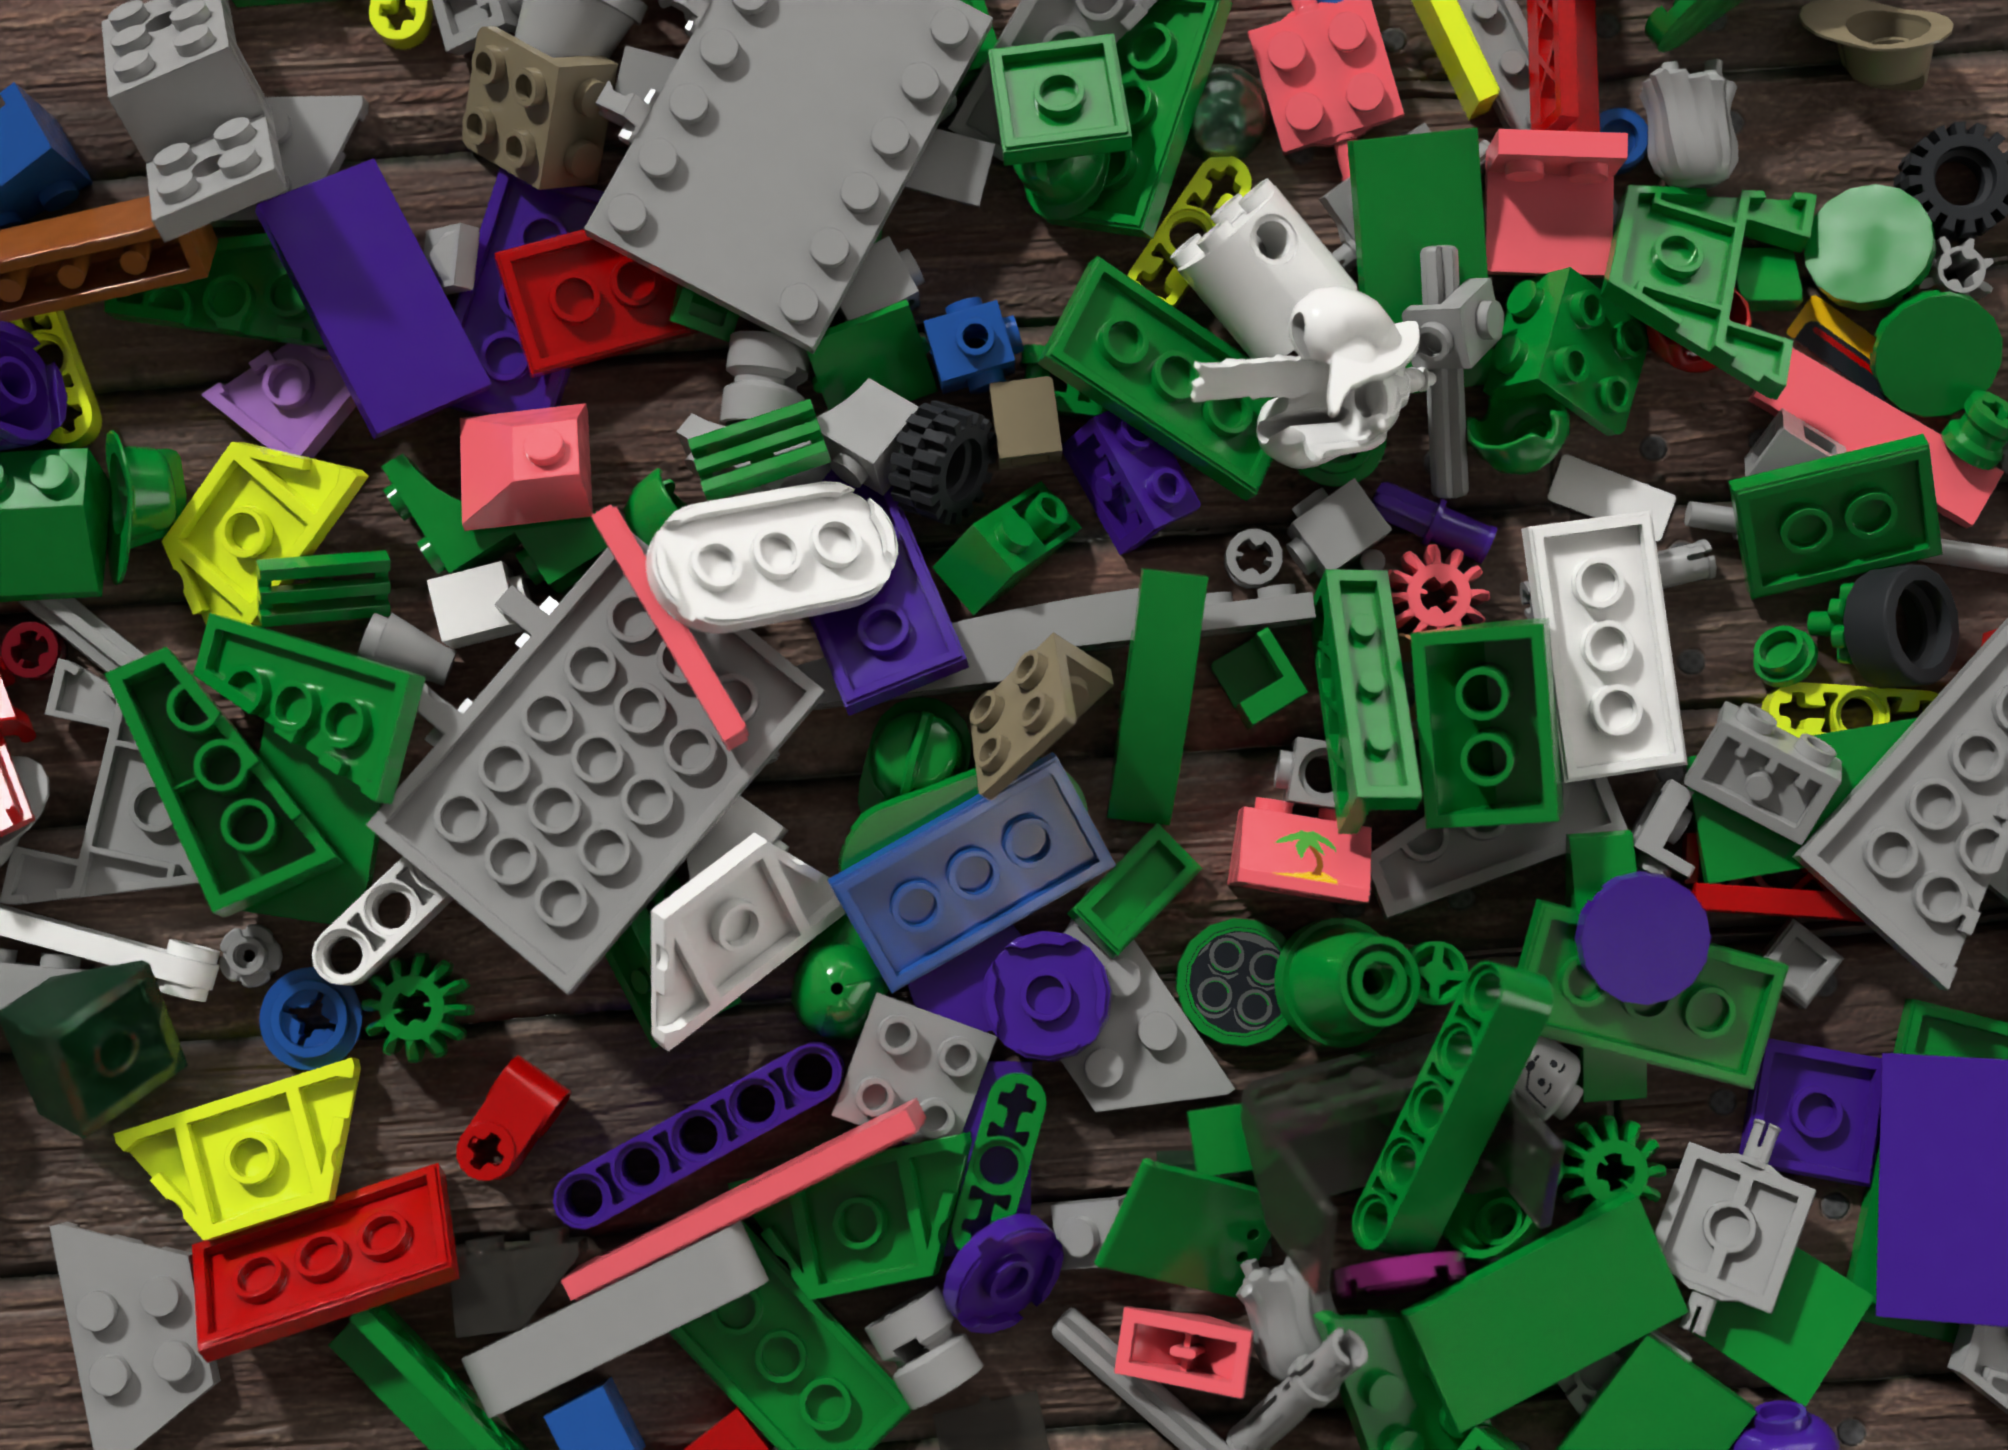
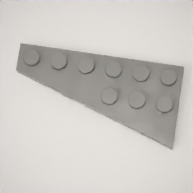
(1927, 821)

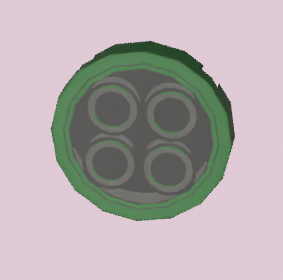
(1229, 982)

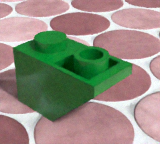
(1006, 547)

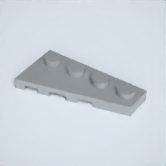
(1037, 23)

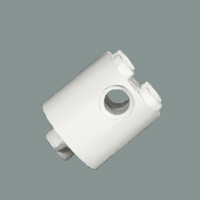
(1258, 268)

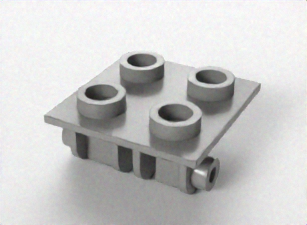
(912, 1056)

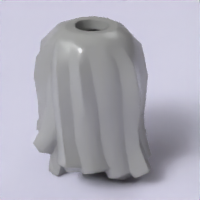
(1690, 125)
(1281, 1314)

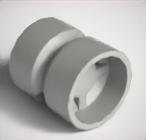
(764, 373)
(927, 1371)

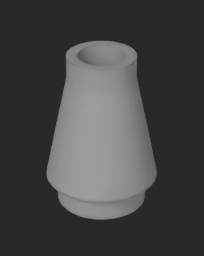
(407, 648)

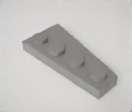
(1441, 862)

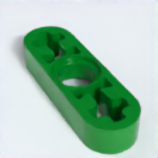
(997, 1112)

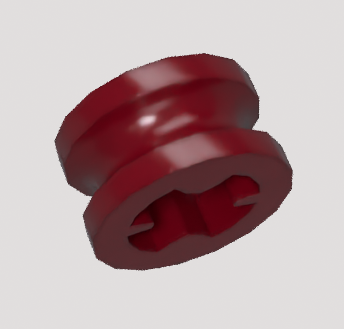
(20, 639)

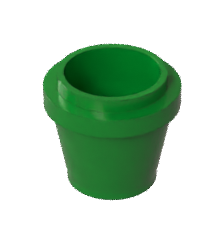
(1323, 987)

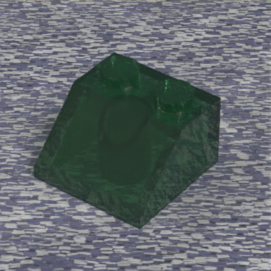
(92, 1043)

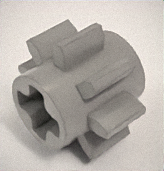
(1962, 261)

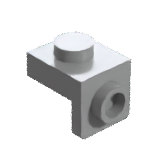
(1459, 328)
(1083, 1228)

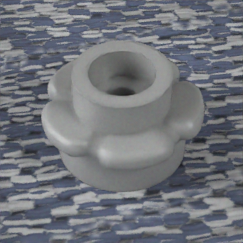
(267, 955)

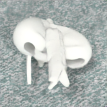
(1339, 388)

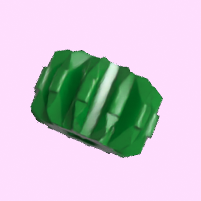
(422, 1032)
(1621, 1148)

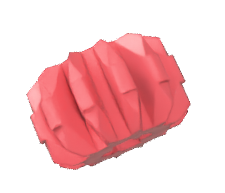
(1435, 577)

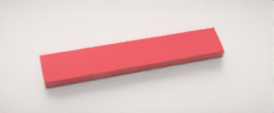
(745, 1200)

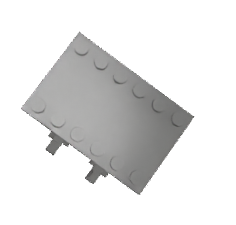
(781, 147)
(584, 770)

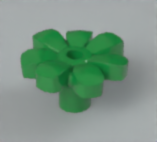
(1831, 624)

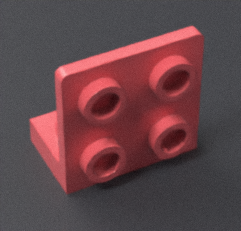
(1550, 200)

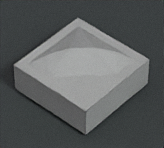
(453, 256)

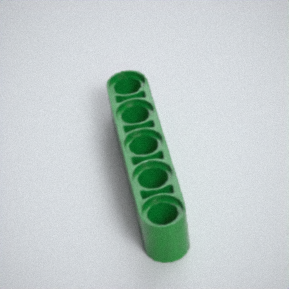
(1452, 1109)

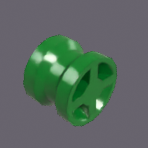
(1980, 430)
(1443, 974)

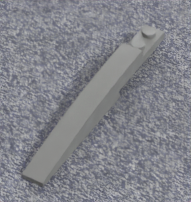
(1088, 622)

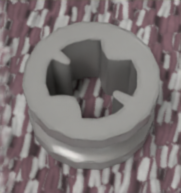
(1255, 539)

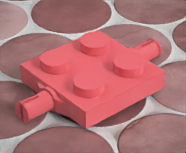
(1326, 75)

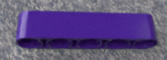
(669, 1142)

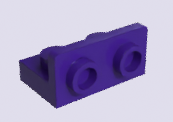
(1128, 480)

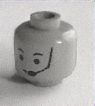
(1550, 1080)

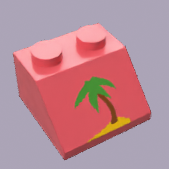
(1300, 854)

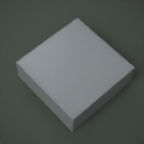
(1808, 958)

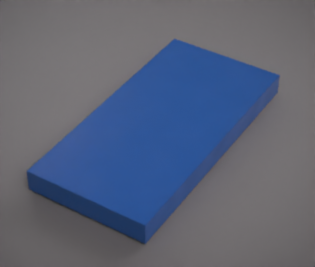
(971, 873)

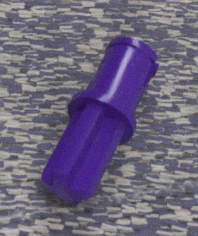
(1433, 521)

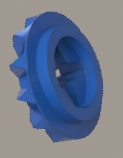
(285, 1032)

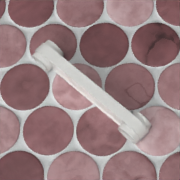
(181, 969)

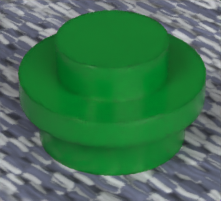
(1784, 656)

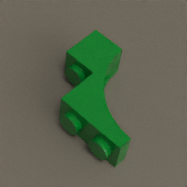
(551, 552)

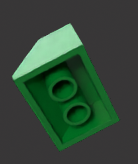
(52, 524)
(1487, 724)

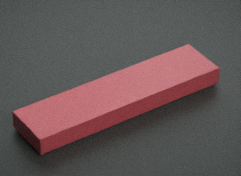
(1864, 420)
(673, 633)

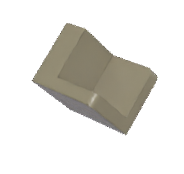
(1025, 422)

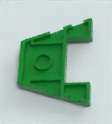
(1678, 270)

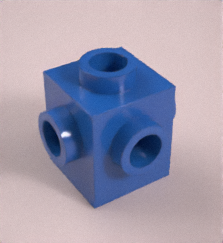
(970, 323)

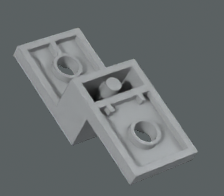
(191, 111)

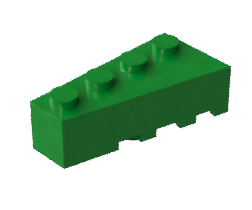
(222, 799)

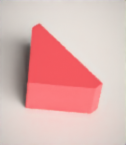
(1184, 1350)

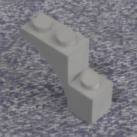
(856, 434)

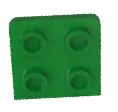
(1572, 347)

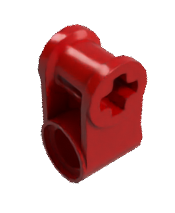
(517, 1111)

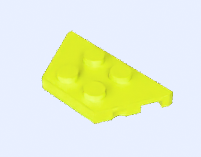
(250, 510)
(252, 1151)

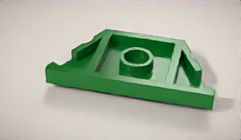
(870, 1221)
(1391, 1394)

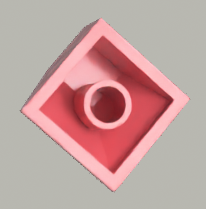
(525, 467)

